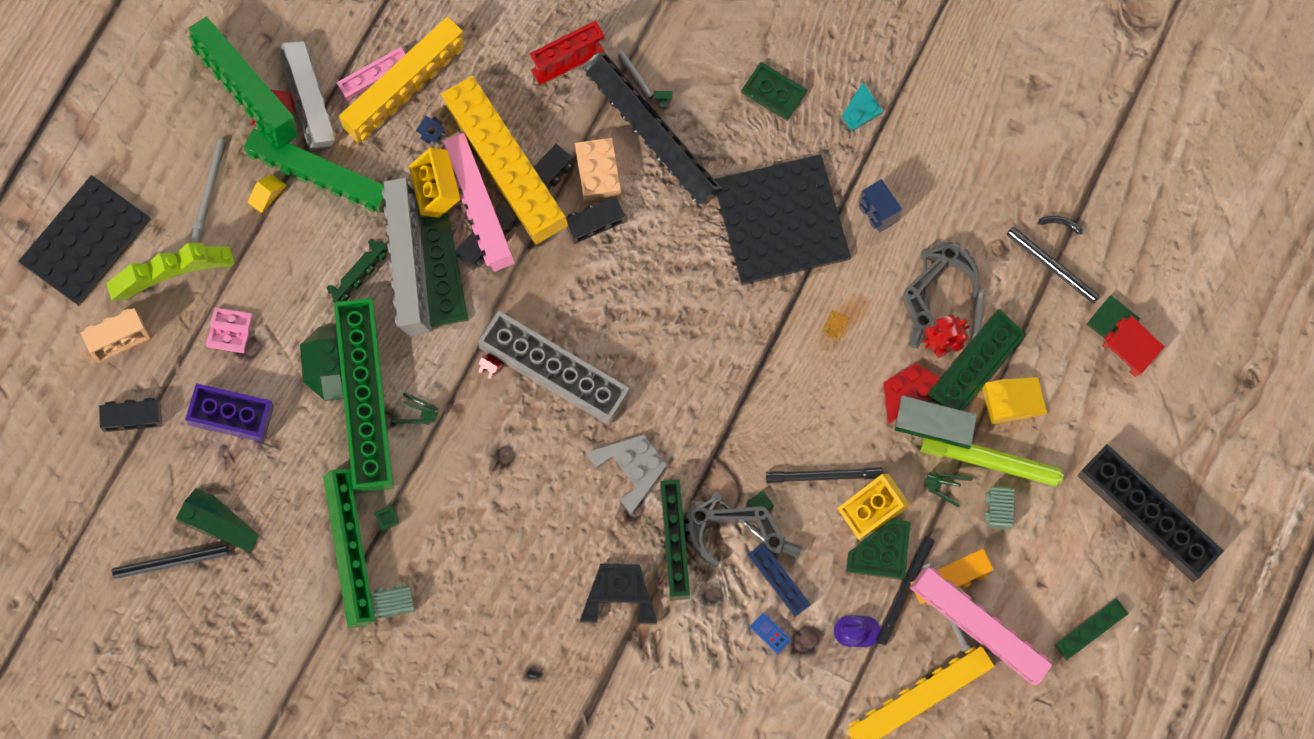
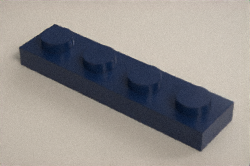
(779, 580)

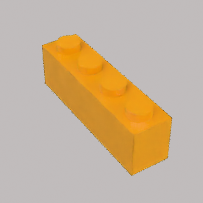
(964, 570)

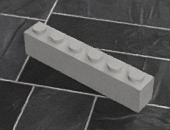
(307, 96)

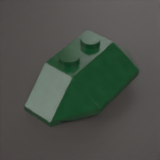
(322, 363)

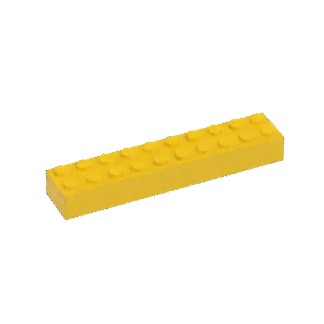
(504, 160)

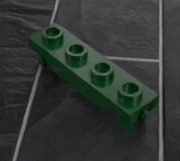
(364, 266)

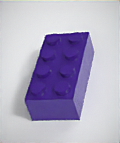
(229, 412)

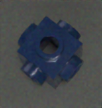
(423, 129)

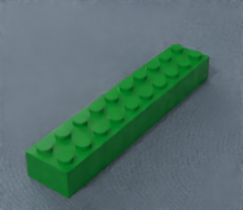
(363, 396)

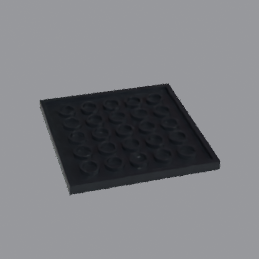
(781, 220)

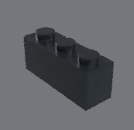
(595, 219)
(130, 415)

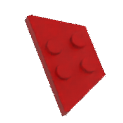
(912, 383)

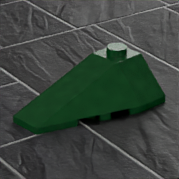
(211, 517)

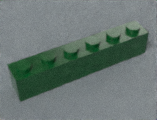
(674, 540)

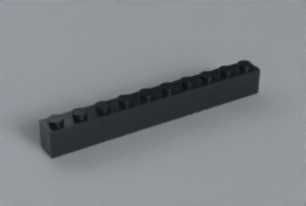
(651, 128)

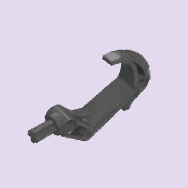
(919, 307)
(758, 515)

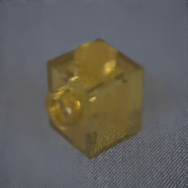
(835, 325)

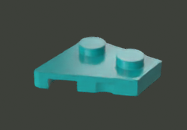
(861, 109)

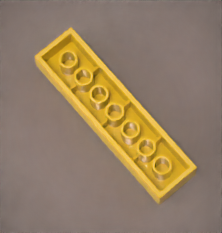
(402, 80)

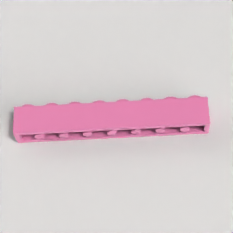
(479, 204)
(981, 626)

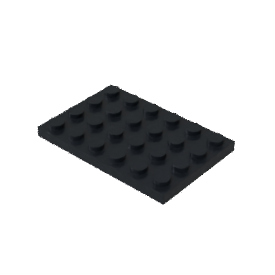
(84, 240)

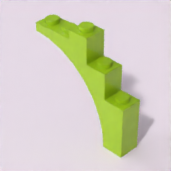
(165, 266)

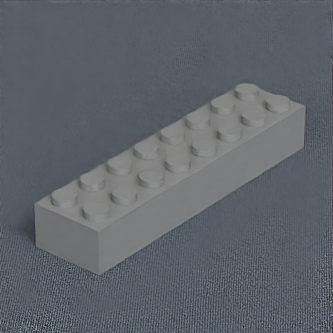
(406, 257)
(554, 368)

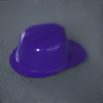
(856, 631)

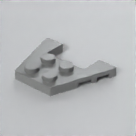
(637, 461)

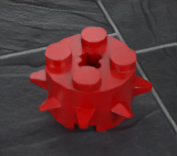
(946, 335)

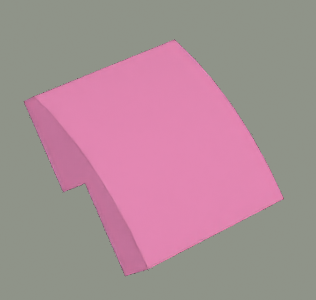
(229, 330)

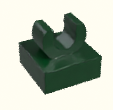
(663, 96)

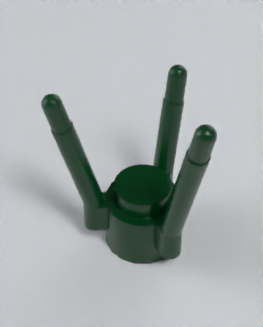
(428, 412)
(935, 480)

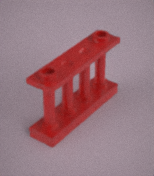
(566, 53)

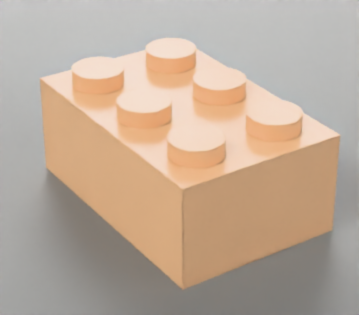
(597, 170)
(115, 335)

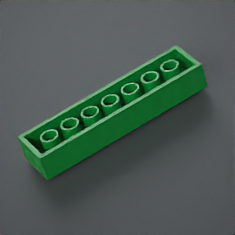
(242, 82)

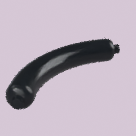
(1061, 220)

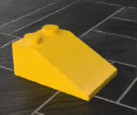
(1013, 399)
(873, 506)

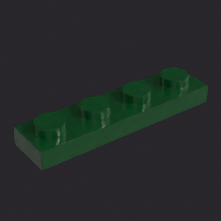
(1091, 629)

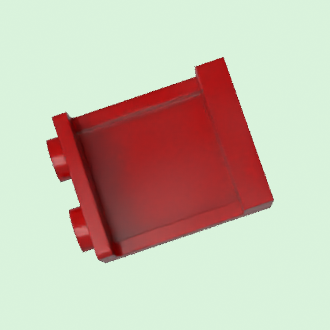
(1133, 344)

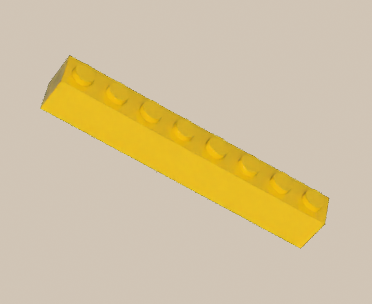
(924, 696)

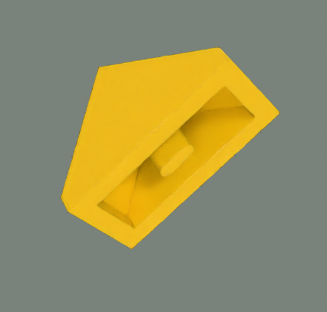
(265, 192)

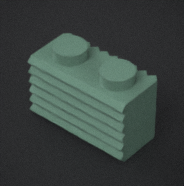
(1000, 508)
(392, 602)

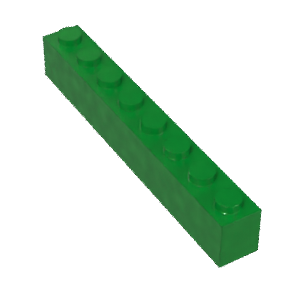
(317, 171)
(348, 548)

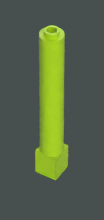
(997, 461)

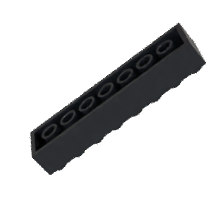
(1150, 513)

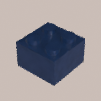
(880, 206)

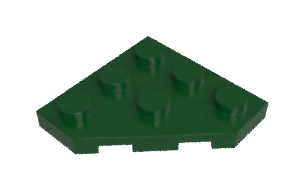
(882, 552)

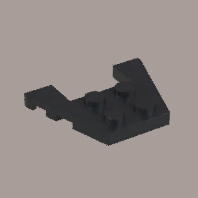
(619, 585)

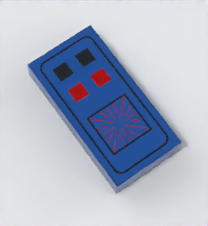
(770, 633)

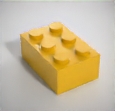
(434, 182)

